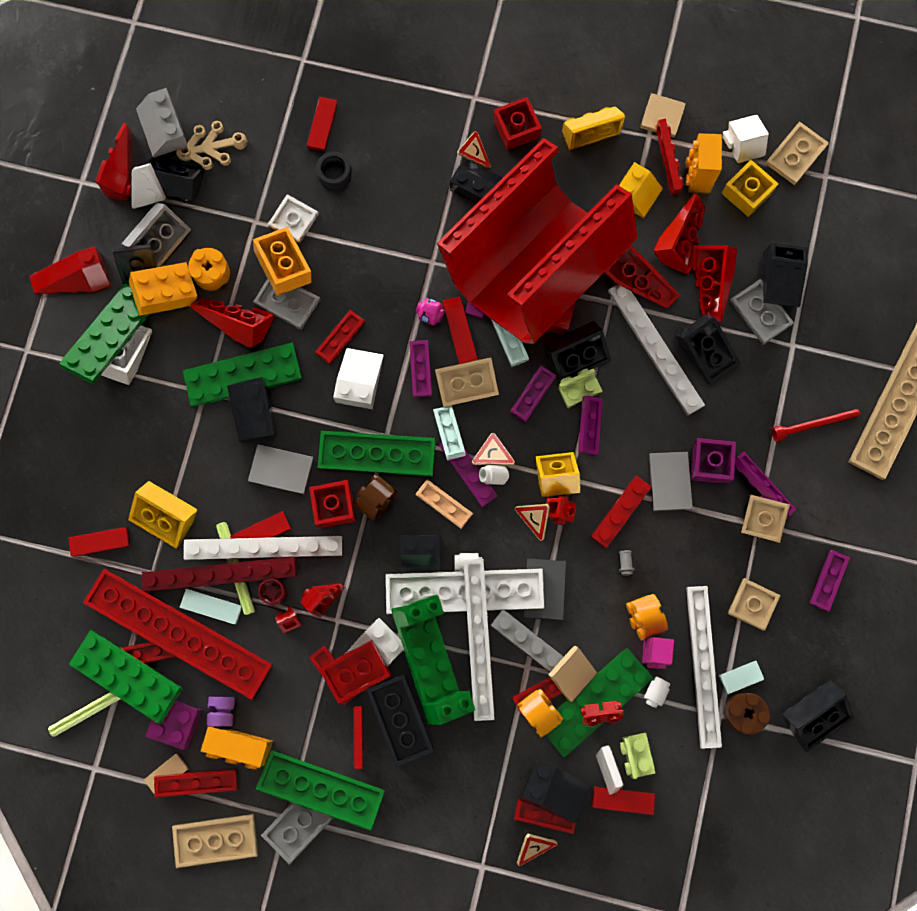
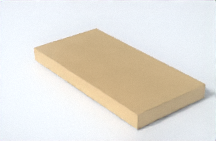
(215, 840)

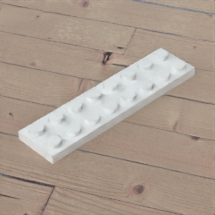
(504, 589)

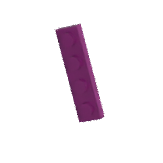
(470, 475)
(760, 481)

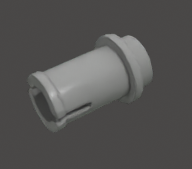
(626, 563)

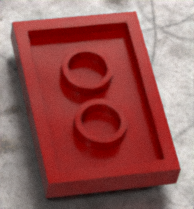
(355, 671)

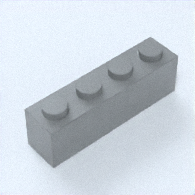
(526, 641)

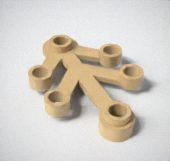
(209, 147)

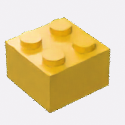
(749, 188)

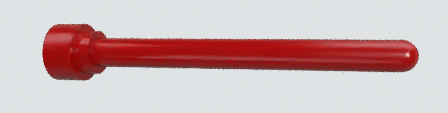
(781, 432)

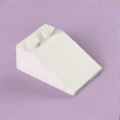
(129, 358)
(358, 378)
(384, 638)

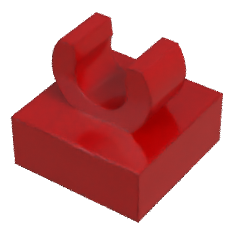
(288, 620)

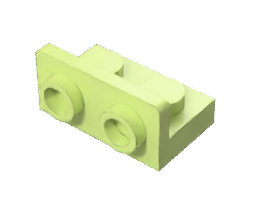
(575, 388)
(638, 755)

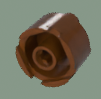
(375, 497)
(735, 711)

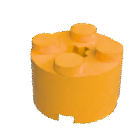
(215, 263)
(647, 617)
(539, 713)

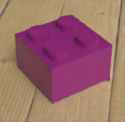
(713, 461)
(177, 726)

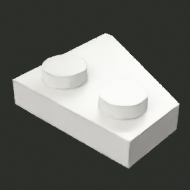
(145, 186)

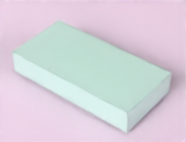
(741, 677)

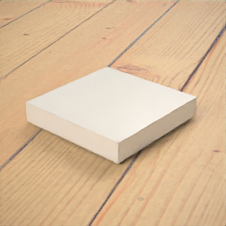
(295, 216)
(609, 770)

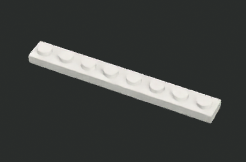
(656, 349)
(262, 547)
(478, 639)
(703, 667)

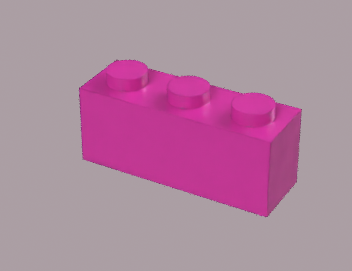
(657, 652)

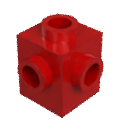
(561, 510)

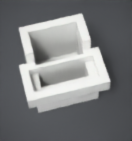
(746, 138)

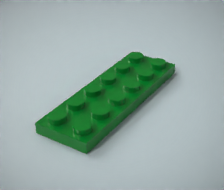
(104, 337)
(210, 381)
(376, 453)
(126, 676)
(615, 682)
(320, 790)

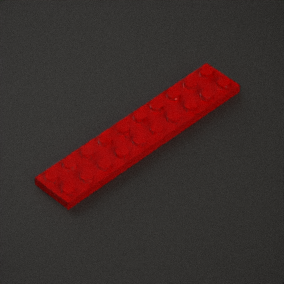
(178, 634)

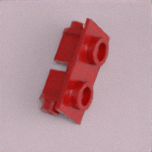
(611, 713)

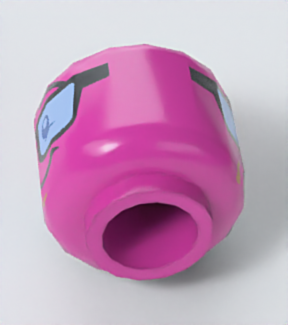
(430, 311)

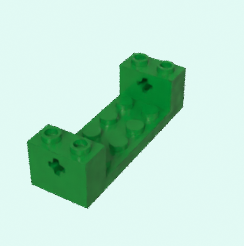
(430, 661)

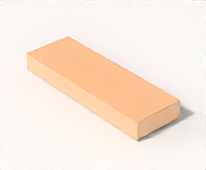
(444, 504)

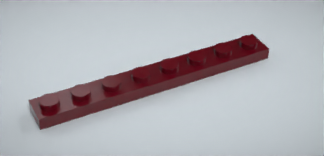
(219, 574)

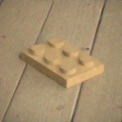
(796, 153)
(467, 382)

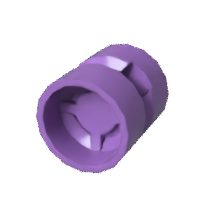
(220, 711)

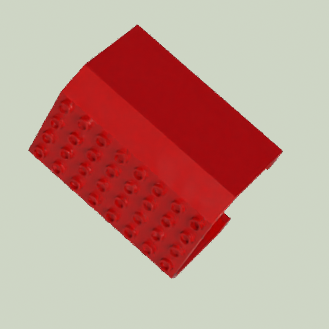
(533, 251)

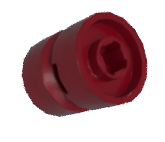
(272, 592)

